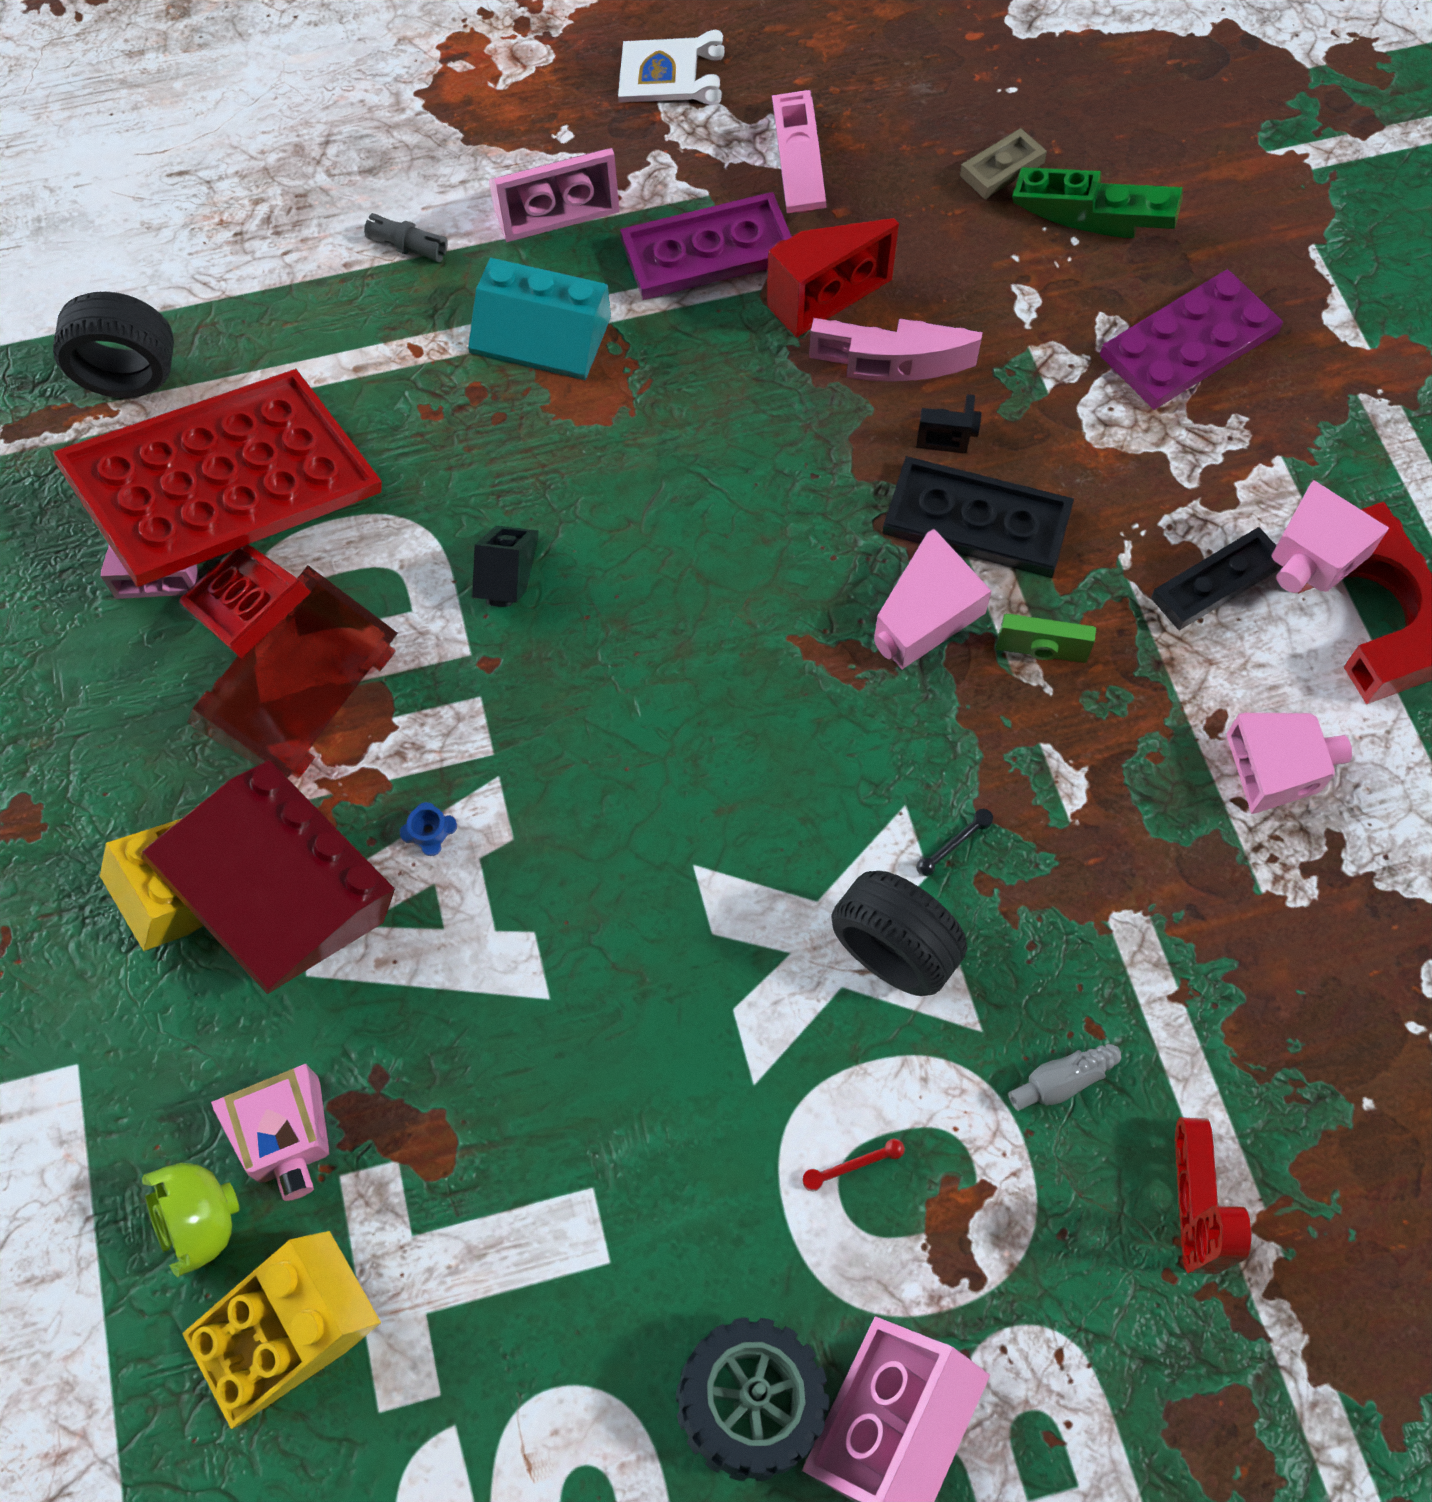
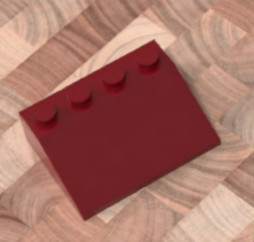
(270, 876)

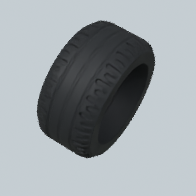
(117, 320)
(899, 932)

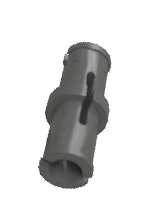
(406, 237)

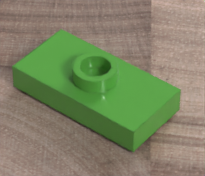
(1045, 638)

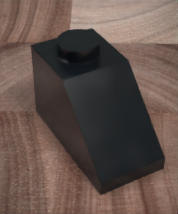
(503, 565)

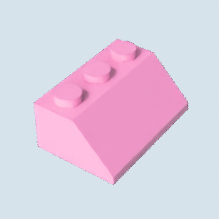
(556, 194)
(897, 1418)

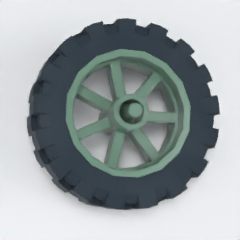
(800, 1377)

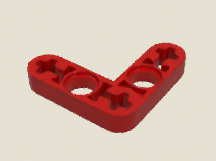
(1210, 1234)

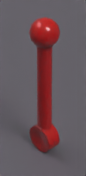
(814, 1179)

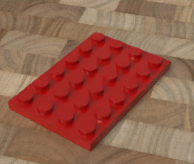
(216, 475)

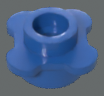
(423, 816)

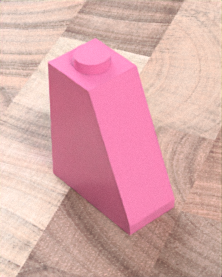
(929, 602)

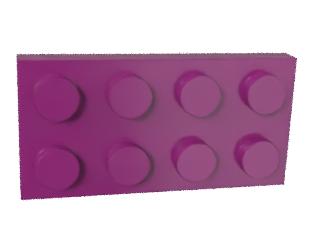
(704, 245)
(1190, 339)

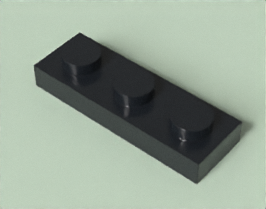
(1217, 579)

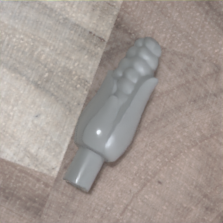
(1065, 1076)

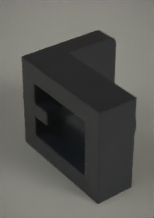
(948, 429)

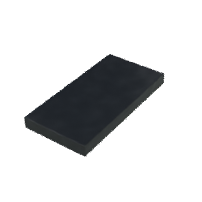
(979, 516)

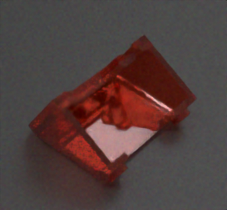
(295, 678)

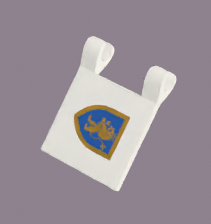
(668, 69)

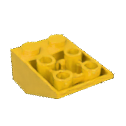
(141, 895)
(280, 1326)

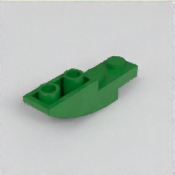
(1086, 204)

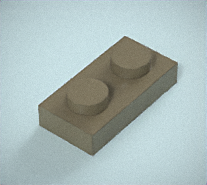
(1002, 163)

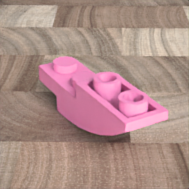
(799, 152)
(909, 354)

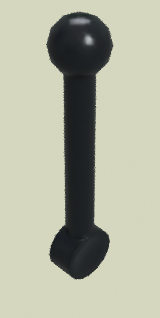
(982, 820)

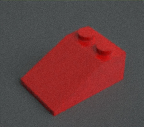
(828, 270)

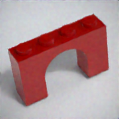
(1404, 656)

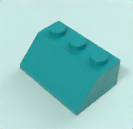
(539, 318)

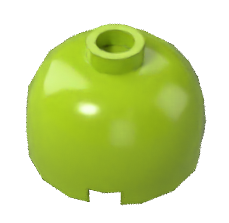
(190, 1213)

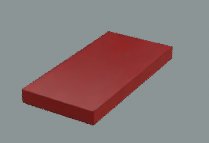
(244, 598)

